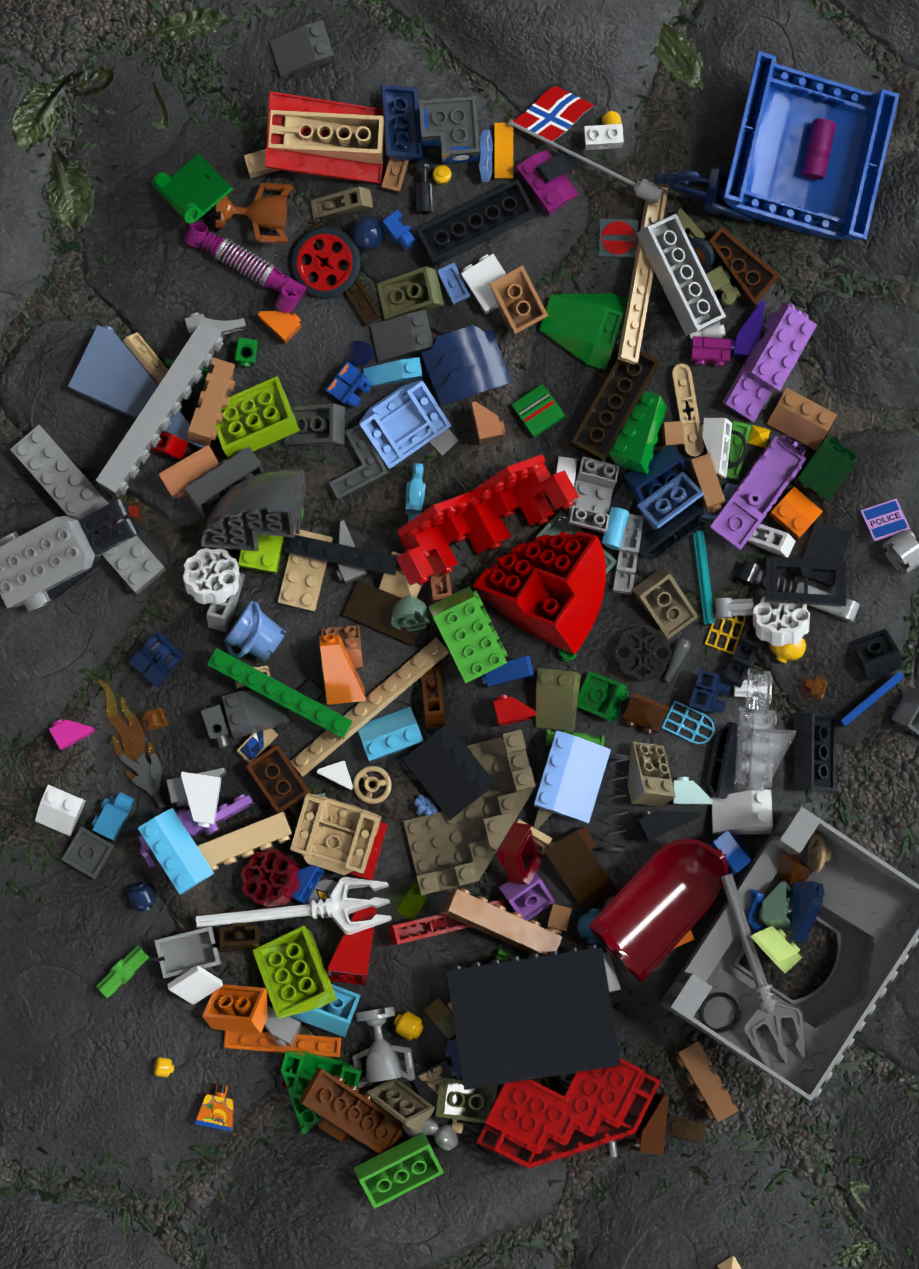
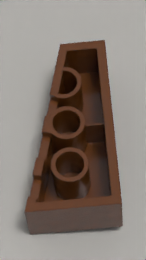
(747, 269)

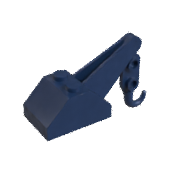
(713, 198)

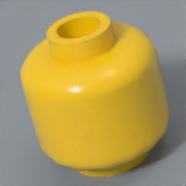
(408, 1025)

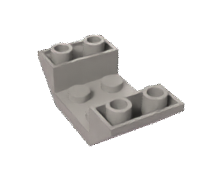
(595, 488)

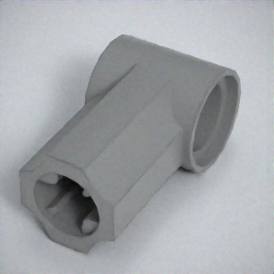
(730, 607)

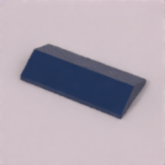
(401, 122)

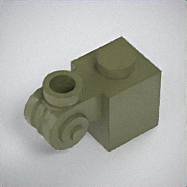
(720, 282)

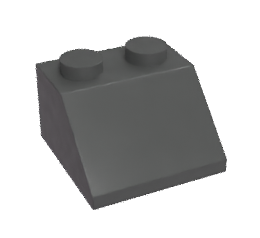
(908, 712)

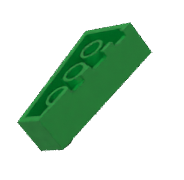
(639, 435)

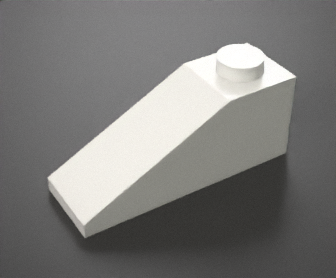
(717, 437)
(772, 540)

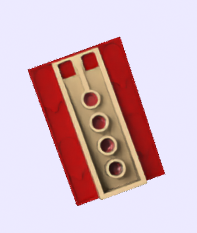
(325, 138)

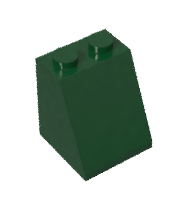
(828, 468)

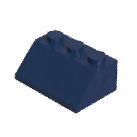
(662, 469)

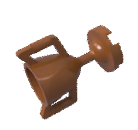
(264, 212)

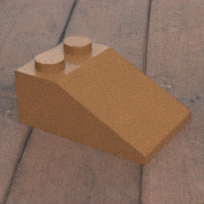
(517, 300)

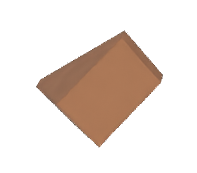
(440, 587)

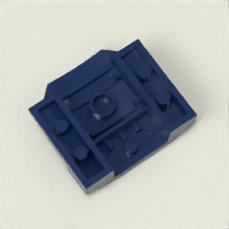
(465, 364)

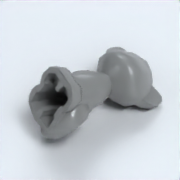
(444, 1136)

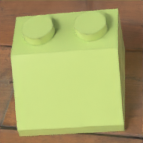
(774, 944)

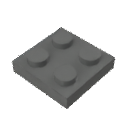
(88, 852)

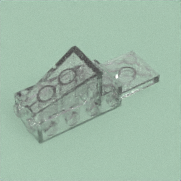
(767, 742)

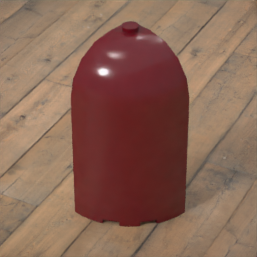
(661, 904)

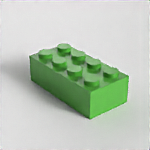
(398, 1170)

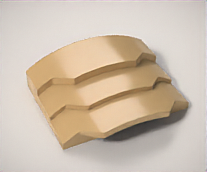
(335, 834)

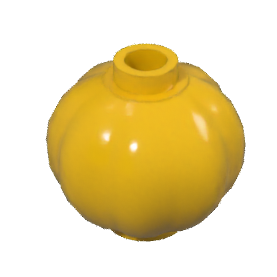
(789, 651)

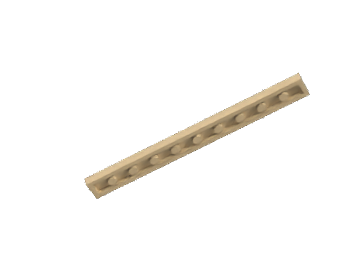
(640, 288)
(374, 703)

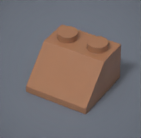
(487, 424)

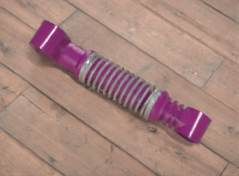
(268, 275)

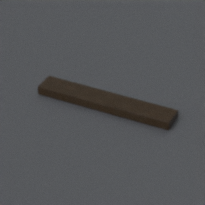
(356, 293)

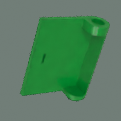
(191, 190)

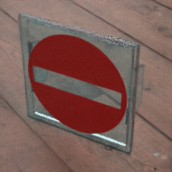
(618, 238)

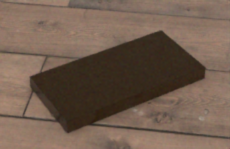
(374, 608)
(580, 869)

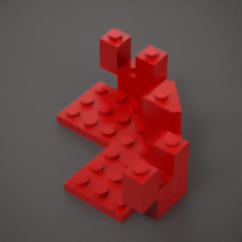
(479, 517)
(548, 1127)

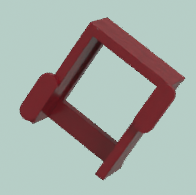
(516, 844)

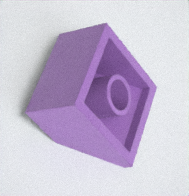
(527, 899)

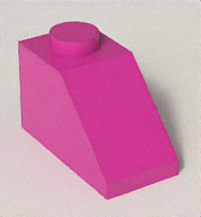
(69, 732)

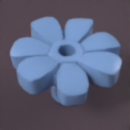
(425, 806)

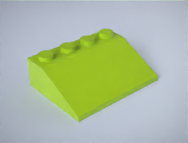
(256, 418)
(294, 973)

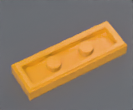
(503, 151)

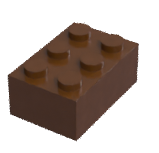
(278, 779)

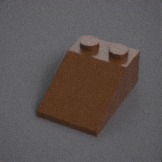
(645, 713)
(652, 1134)

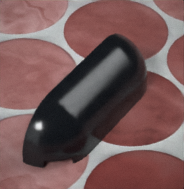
(664, 539)
(723, 761)

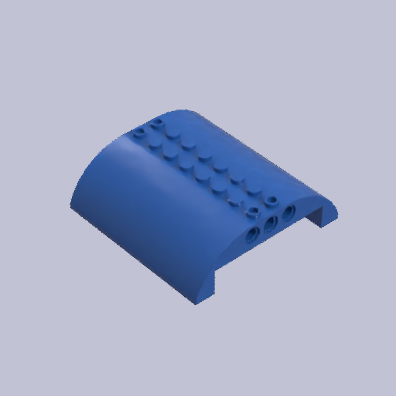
(773, 143)

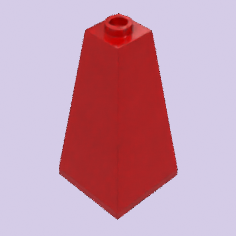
(353, 953)

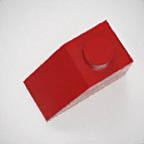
(171, 446)

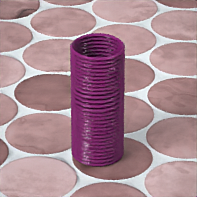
(820, 143)

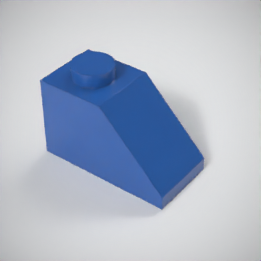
(308, 879)

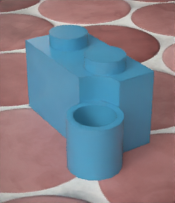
(113, 815)

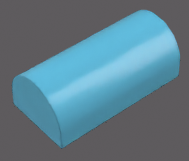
(616, 528)

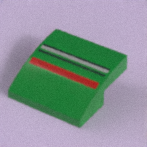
(538, 410)

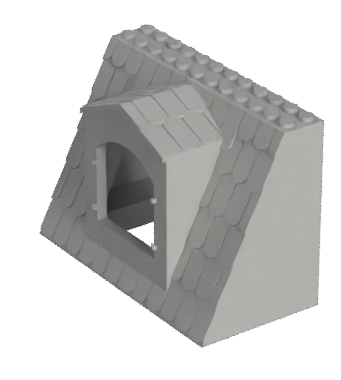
(874, 926)

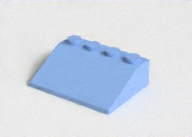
(572, 777)

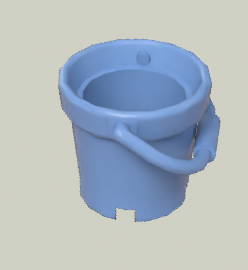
(254, 634)

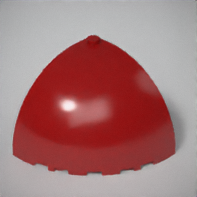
(549, 587)

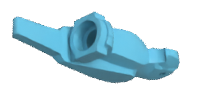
(415, 492)

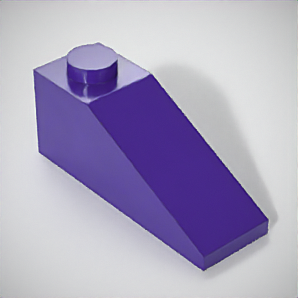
(749, 334)

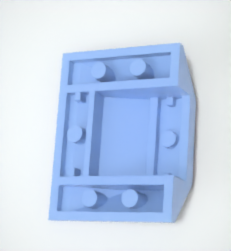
(403, 422)

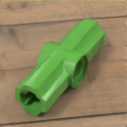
(122, 971)

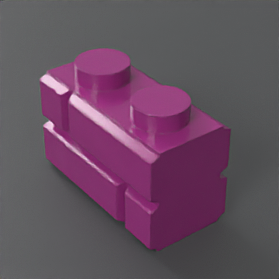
(710, 350)

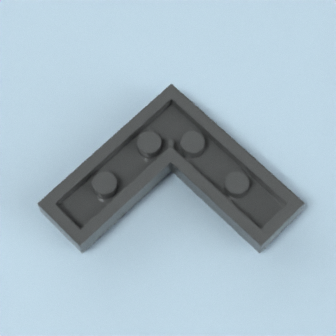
(370, 470)

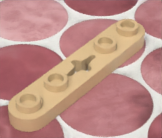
(684, 392)

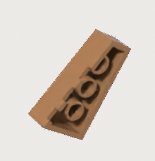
(211, 402)
(707, 1082)

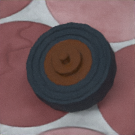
(704, 251)

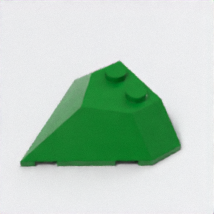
(299, 1069)

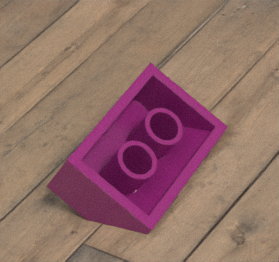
(551, 195)

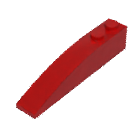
(427, 927)

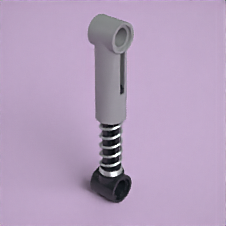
(751, 573)

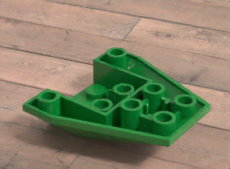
(585, 324)

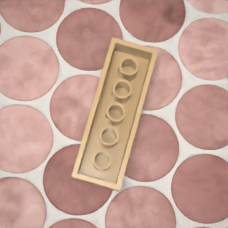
(246, 840)

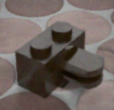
(239, 936)

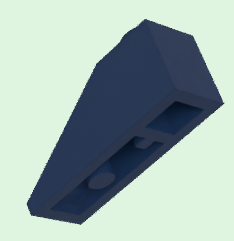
(805, 908)

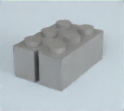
(188, 950)

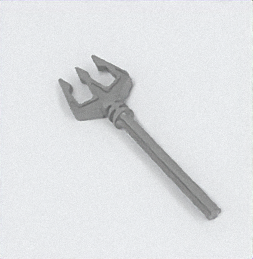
(769, 1011)

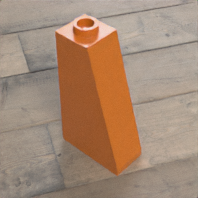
(339, 673)

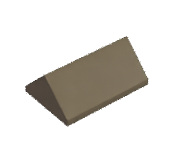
(402, 1103)

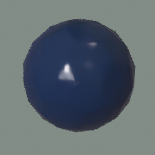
(367, 233)

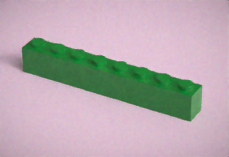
(280, 693)

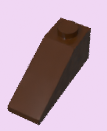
(433, 698)

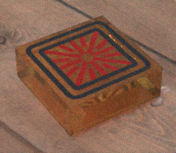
(136, 511)

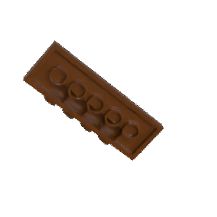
(351, 1111)

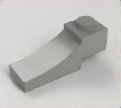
(225, 327)

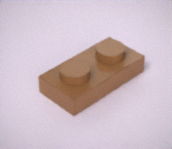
(394, 175)

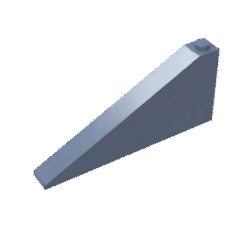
(117, 380)

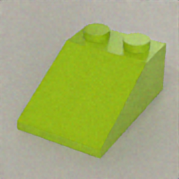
(267, 557)

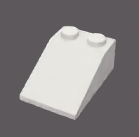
(743, 813)

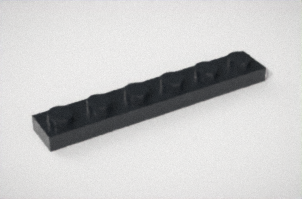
(341, 554)

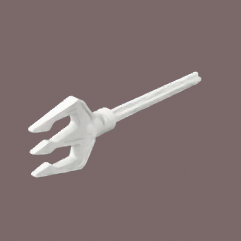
(337, 907)

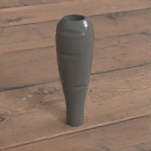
(678, 654)

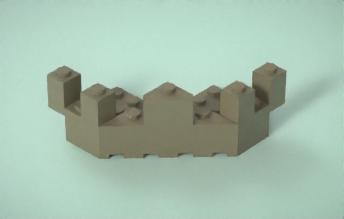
(460, 849)

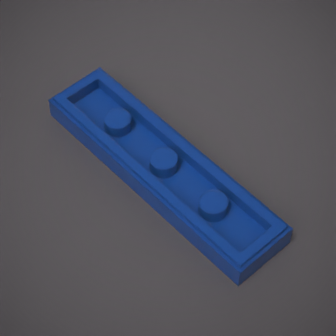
(871, 699)

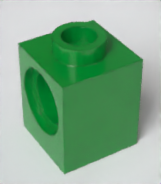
(243, 344)

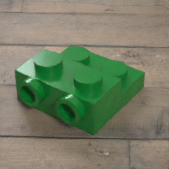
(601, 696)

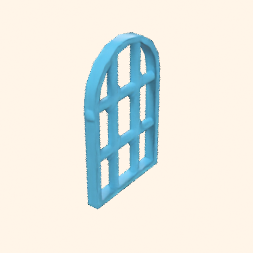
(681, 725)

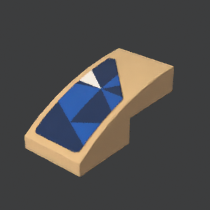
(256, 744)

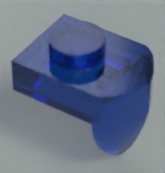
(363, 353)

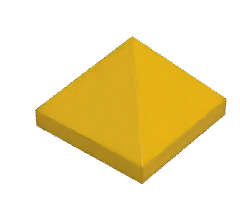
(758, 436)

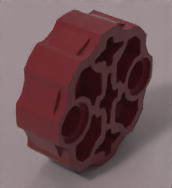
(271, 869)

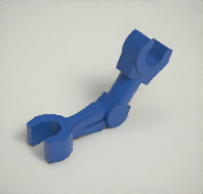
(755, 898)

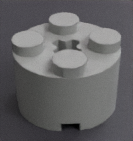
(903, 551)

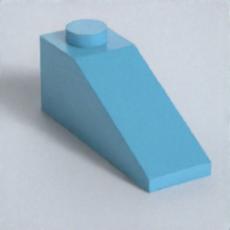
(394, 372)

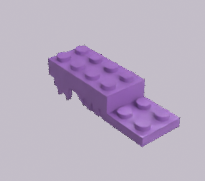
(770, 361)
(759, 490)
(224, 812)

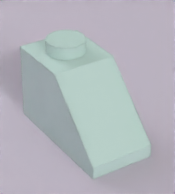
(689, 793)

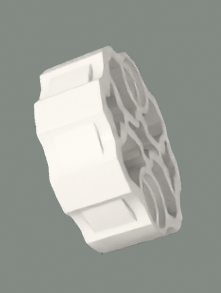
(211, 576)
(781, 622)

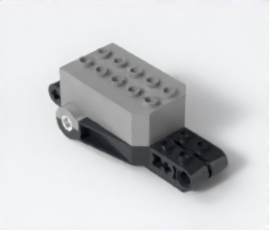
(55, 555)

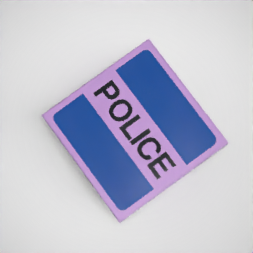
(885, 519)

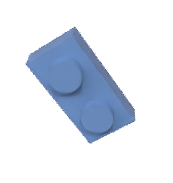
(453, 283)

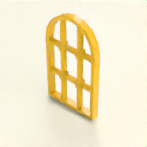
(728, 636)

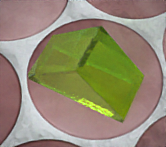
(412, 902)

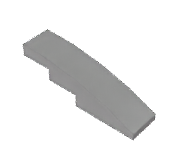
(628, 555)

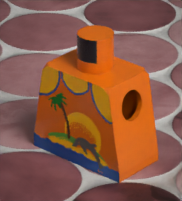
(217, 1110)

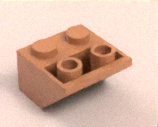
(351, 639)

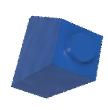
(511, 672)

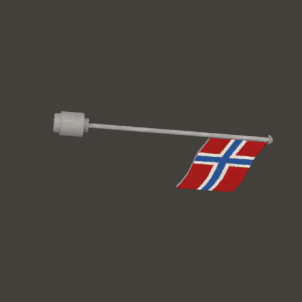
(554, 115)

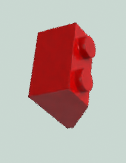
(511, 710)

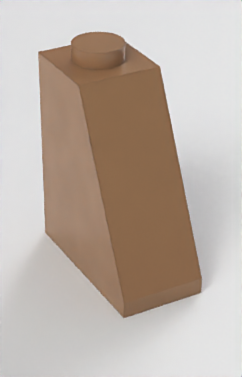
(707, 481)

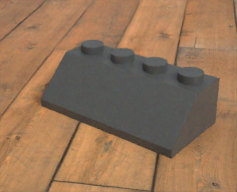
(216, 483)

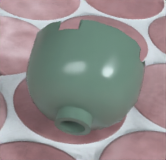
(410, 613)

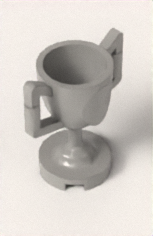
(382, 1057)

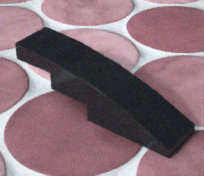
(742, 655)

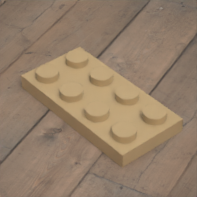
(303, 578)

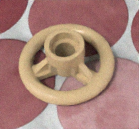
(368, 798)
(821, 853)

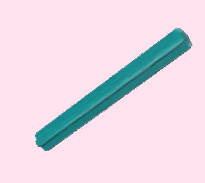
(703, 577)

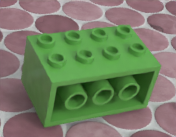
(468, 634)

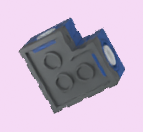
(451, 125)

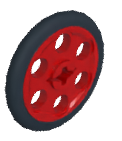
(349, 252)

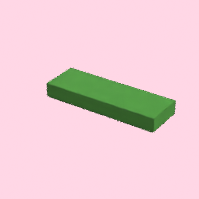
(736, 448)

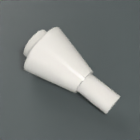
(714, 331)

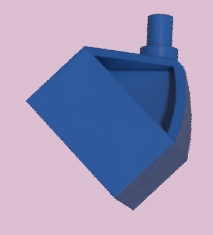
(735, 851)

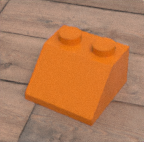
(795, 513)

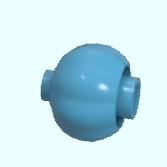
(583, 929)

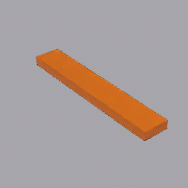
(264, 1042)

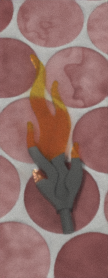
(134, 748)

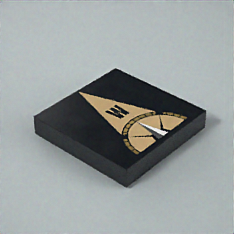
(429, 1081)

